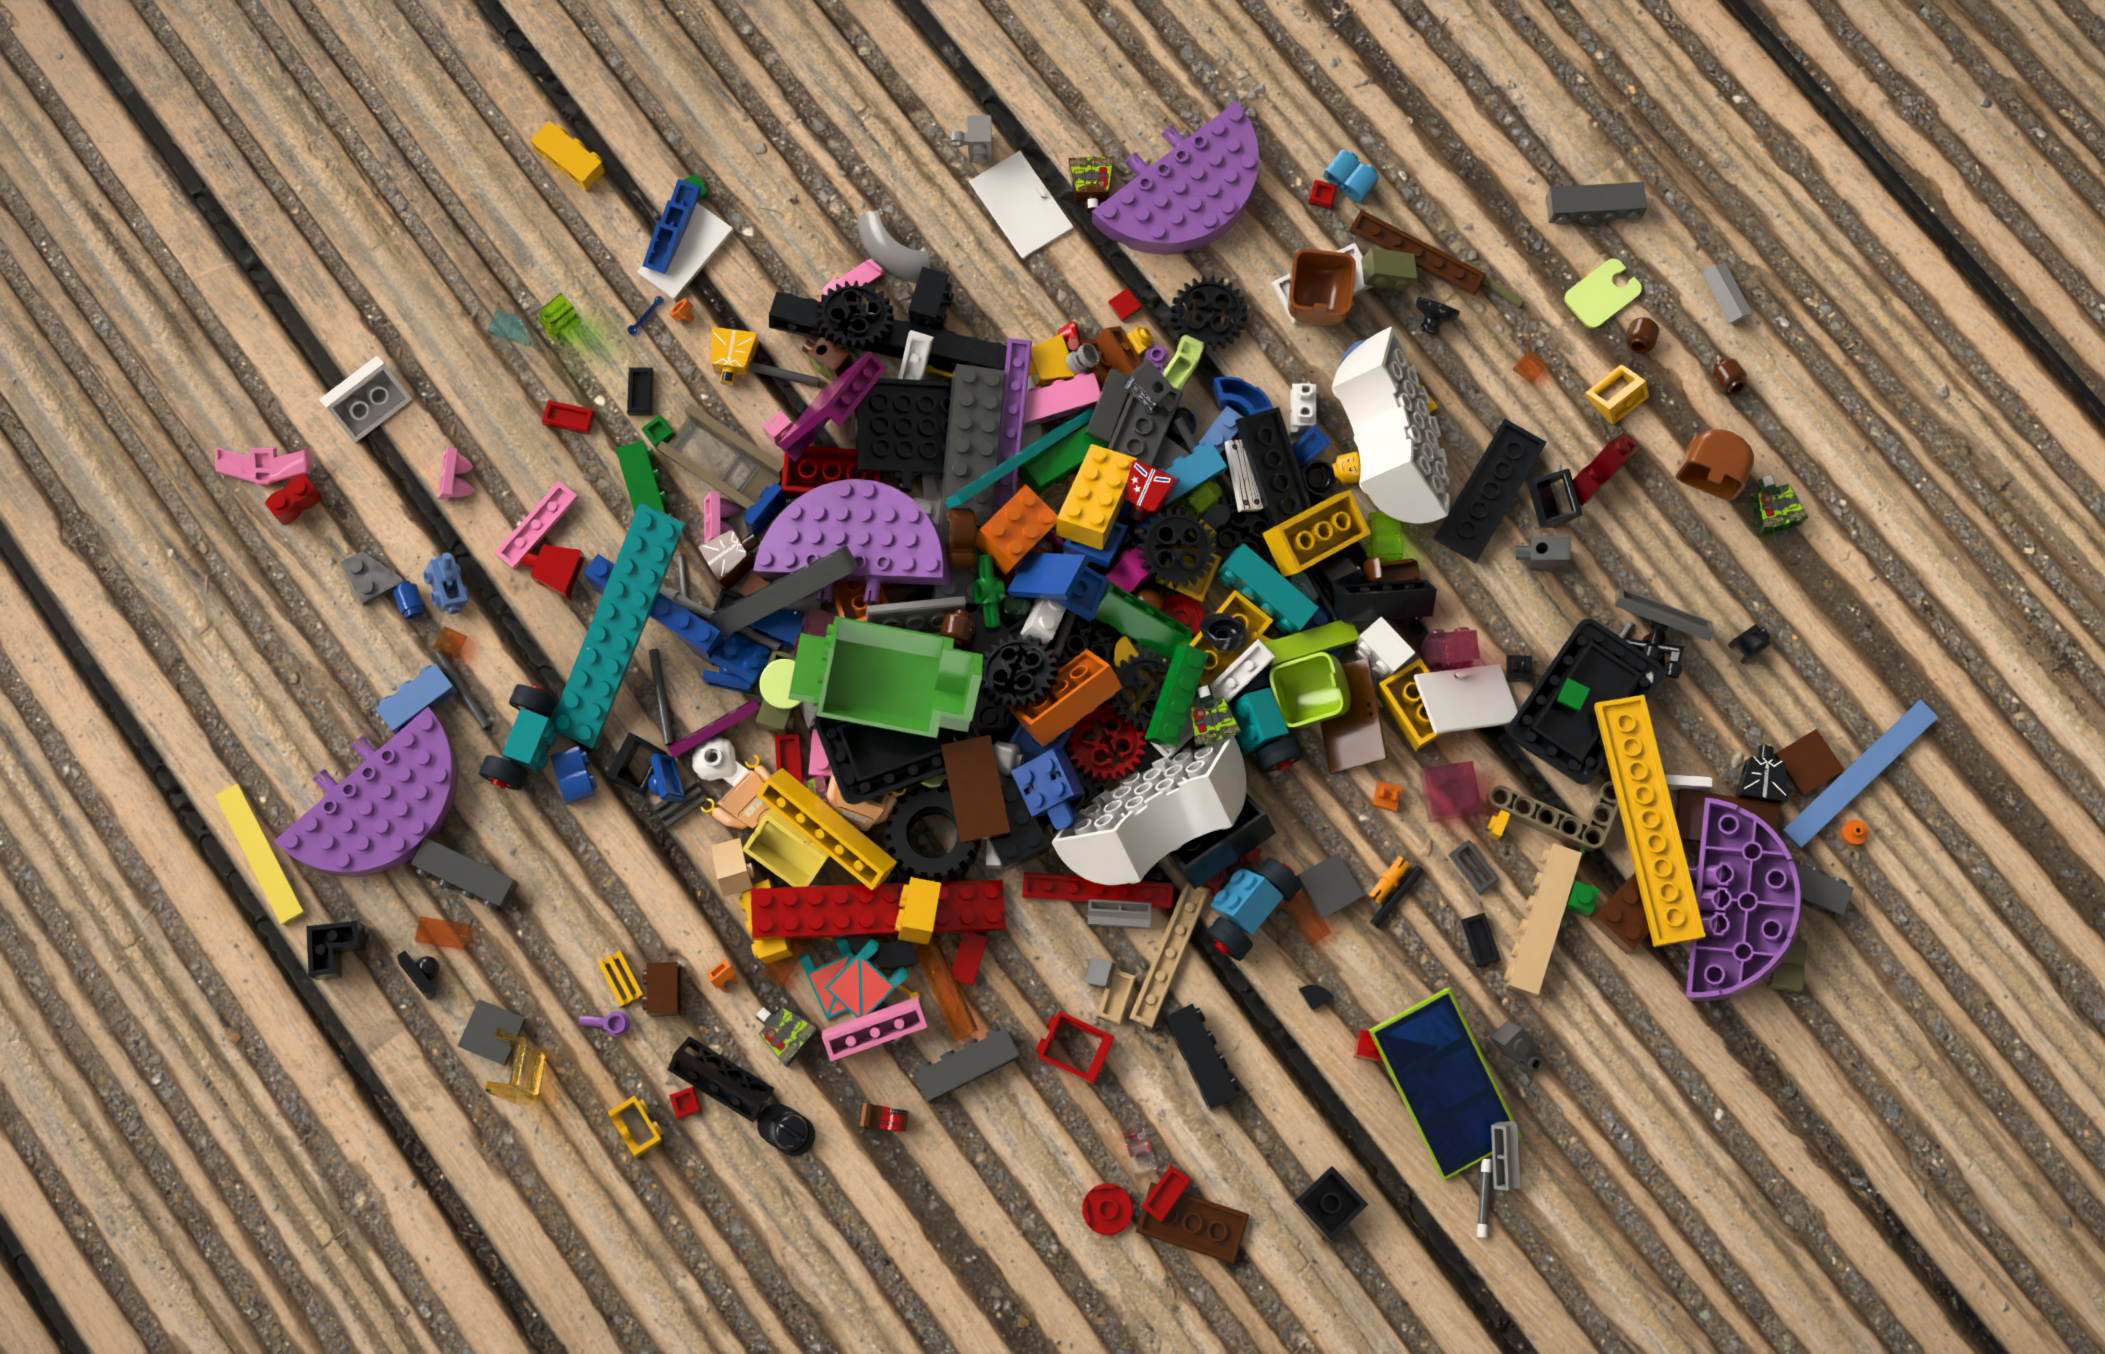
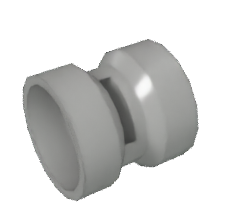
(1080, 360)

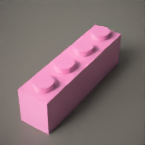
(1061, 399)
(874, 1029)

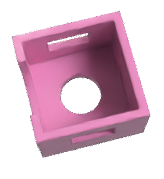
(779, 430)

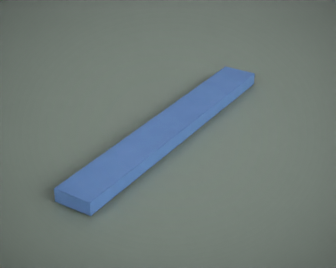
(1859, 774)

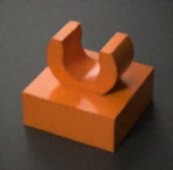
(1387, 796)
(721, 974)

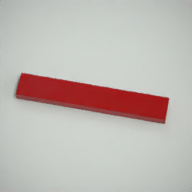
(1080, 890)

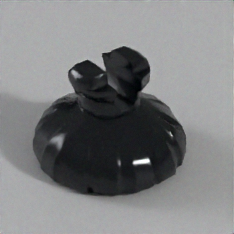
(1435, 314)

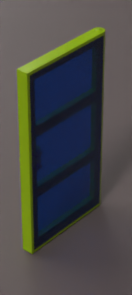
(1443, 1081)

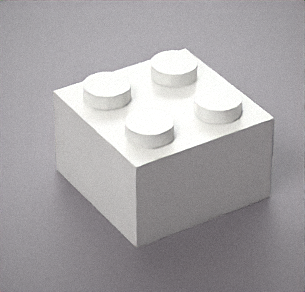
(1385, 649)

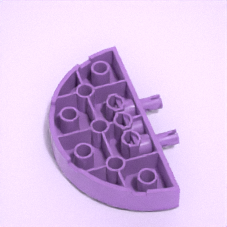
(1189, 192)
(877, 522)
(382, 806)
(1745, 901)

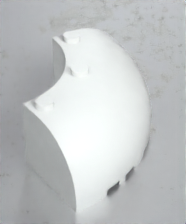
(1393, 431)
(1155, 813)

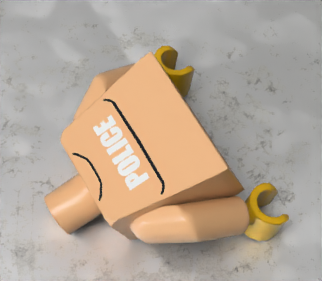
(740, 805)
(865, 814)

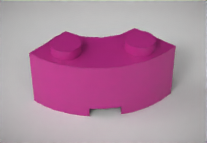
(1128, 571)

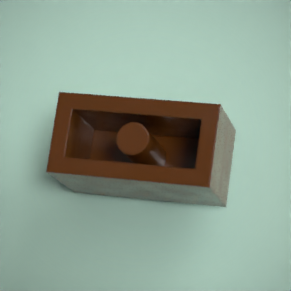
(663, 989)

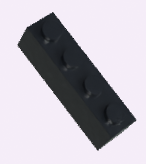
(1385, 600)
(1201, 1057)

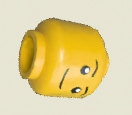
(1348, 468)

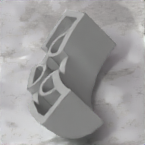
(889, 253)

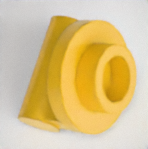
(1140, 339)

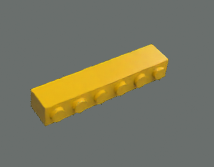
(826, 828)

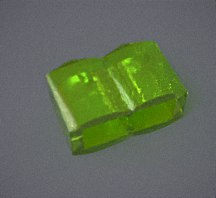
(558, 317)
(1203, 499)
(1384, 537)

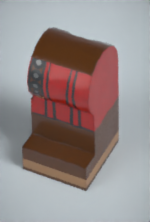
(883, 1118)

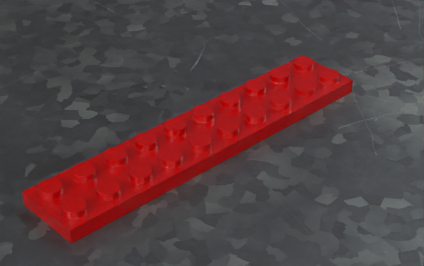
(868, 912)

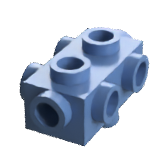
(446, 582)

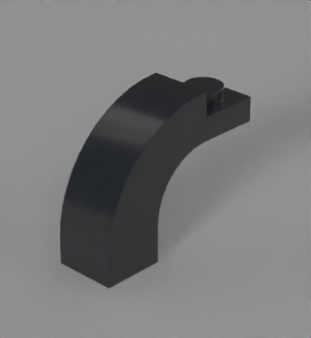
(889, 955)

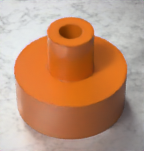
(682, 311)
(1854, 832)

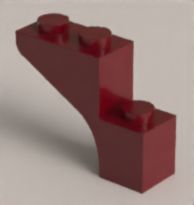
(1604, 466)

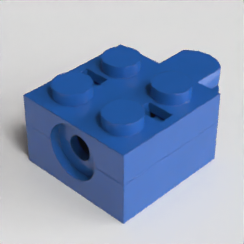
(1049, 787)

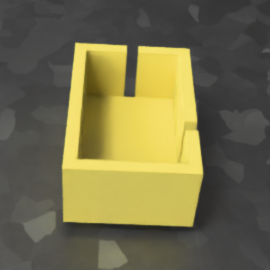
(785, 851)

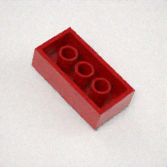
(820, 467)

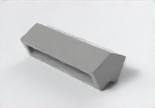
(1727, 293)
(1119, 914)
(1505, 1155)

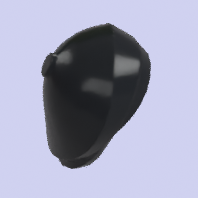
(1224, 632)

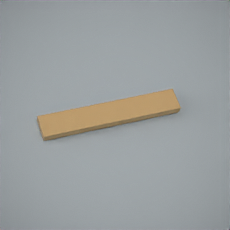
(1169, 955)

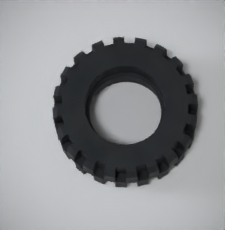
(900, 848)

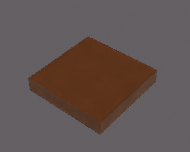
(1809, 762)

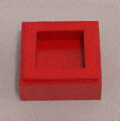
(1323, 194)
(1124, 305)
(685, 1103)

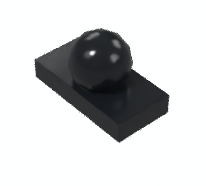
(420, 972)

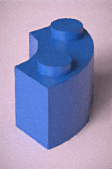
(1240, 396)

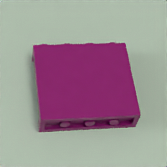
(833, 403)

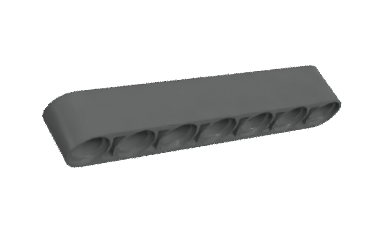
(784, 591)

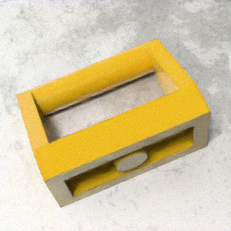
(1623, 401)

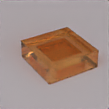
(1530, 366)
(449, 642)

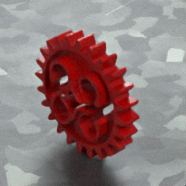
(1085, 751)

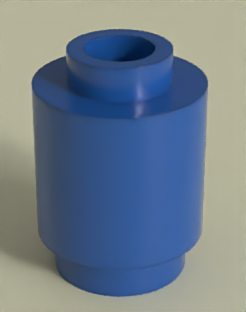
(409, 600)

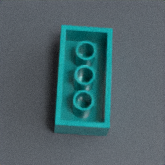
(1266, 590)

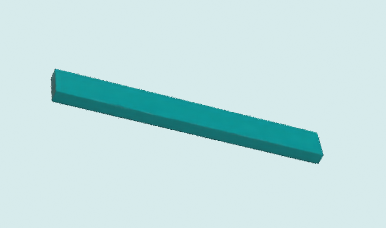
(1018, 459)

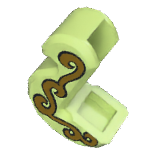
(1184, 362)

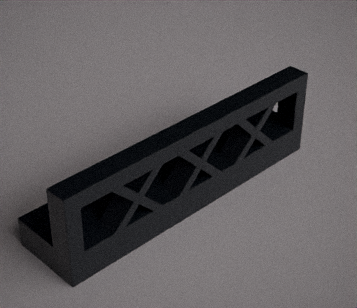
(717, 1081)

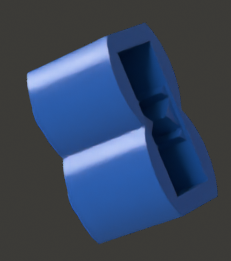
(573, 775)

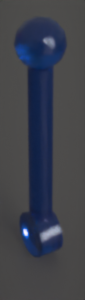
(632, 329)

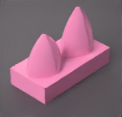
(449, 484)
(714, 509)

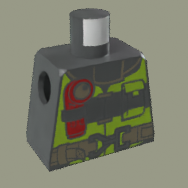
(785, 1033)

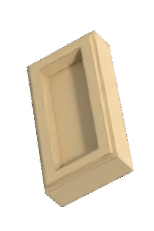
(1116, 997)

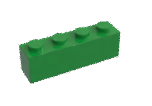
(1058, 460)
(640, 477)
(1142, 621)
(1176, 696)

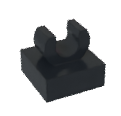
(1518, 668)

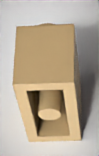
(732, 867)

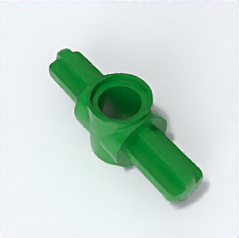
(988, 591)

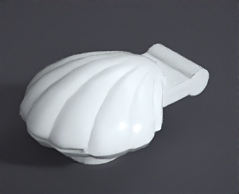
(716, 760)

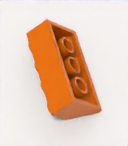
(1079, 690)

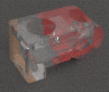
(1140, 1152)

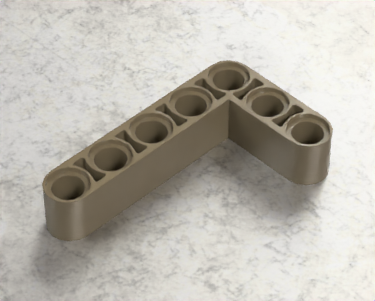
(1558, 817)

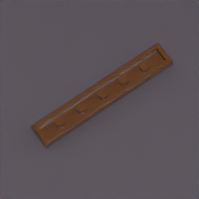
(1426, 256)

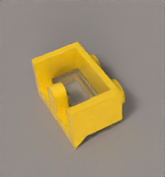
(635, 1126)

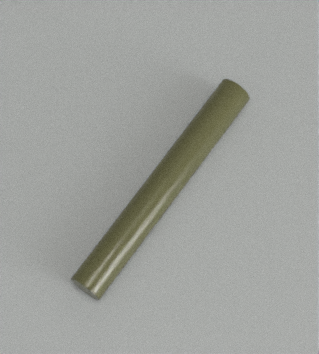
(1500, 290)

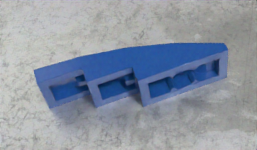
(672, 227)

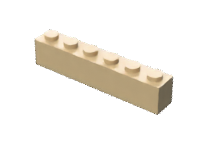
(1543, 920)

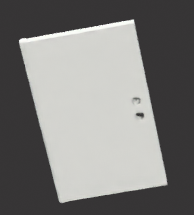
(1015, 201)
(1470, 701)

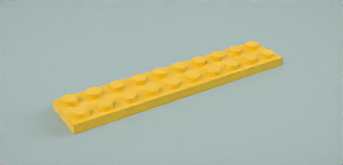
(1649, 821)

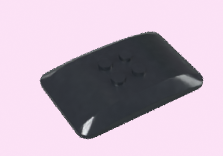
(1571, 738)
(881, 760)

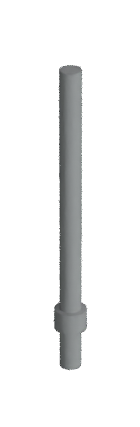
(674, 595)

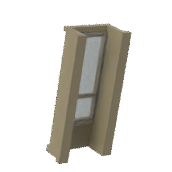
(722, 458)

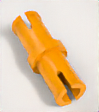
(1389, 880)

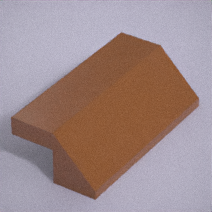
(1114, 353)

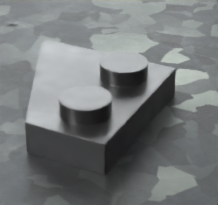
(369, 577)

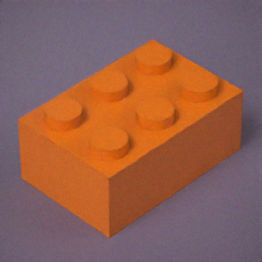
(1015, 529)

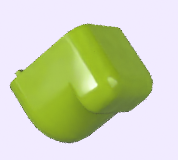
(1310, 690)

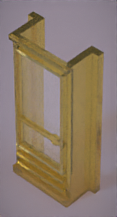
(526, 1070)

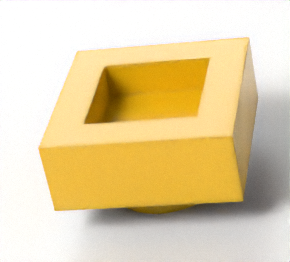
(1497, 824)

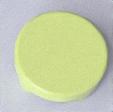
(776, 684)

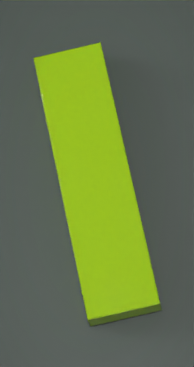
(1312, 641)

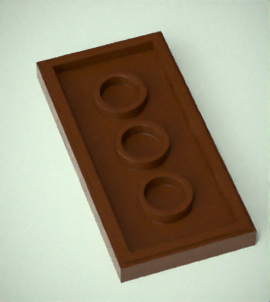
(975, 789)
(1691, 811)
(1198, 1227)

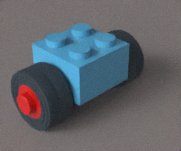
(1247, 903)

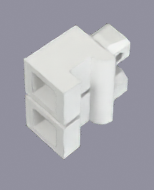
(1302, 408)

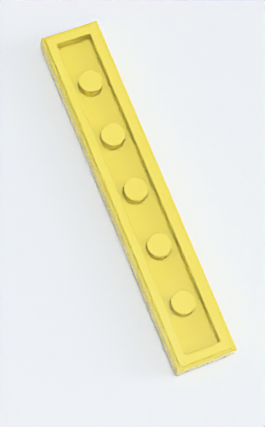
(260, 854)

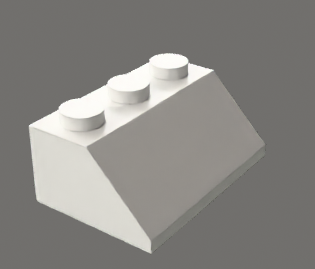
(365, 399)

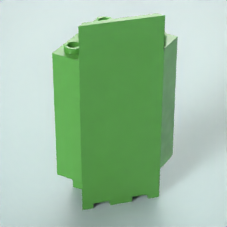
(887, 677)

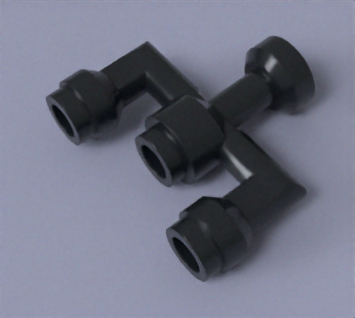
(1653, 649)

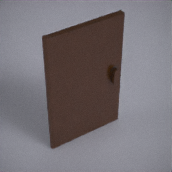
(1356, 736)

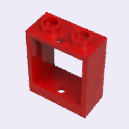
(1099, 1058)

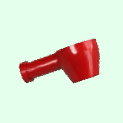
(1070, 335)

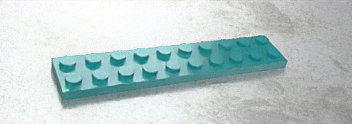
(617, 625)

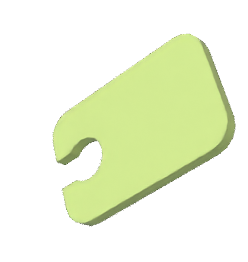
(1597, 297)

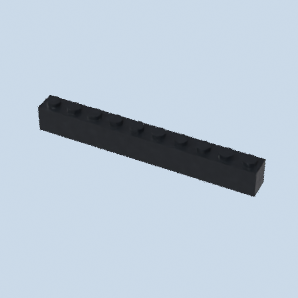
(948, 349)

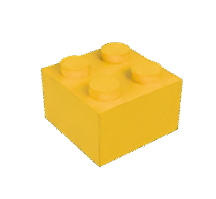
(917, 917)

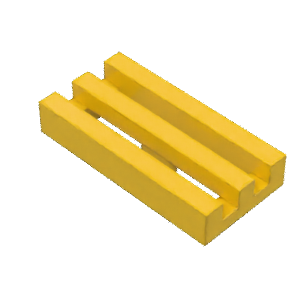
(611, 960)

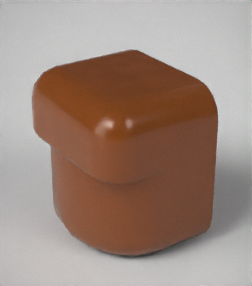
(1321, 287)
(1717, 463)

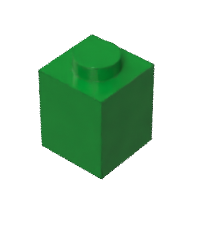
(1582, 899)

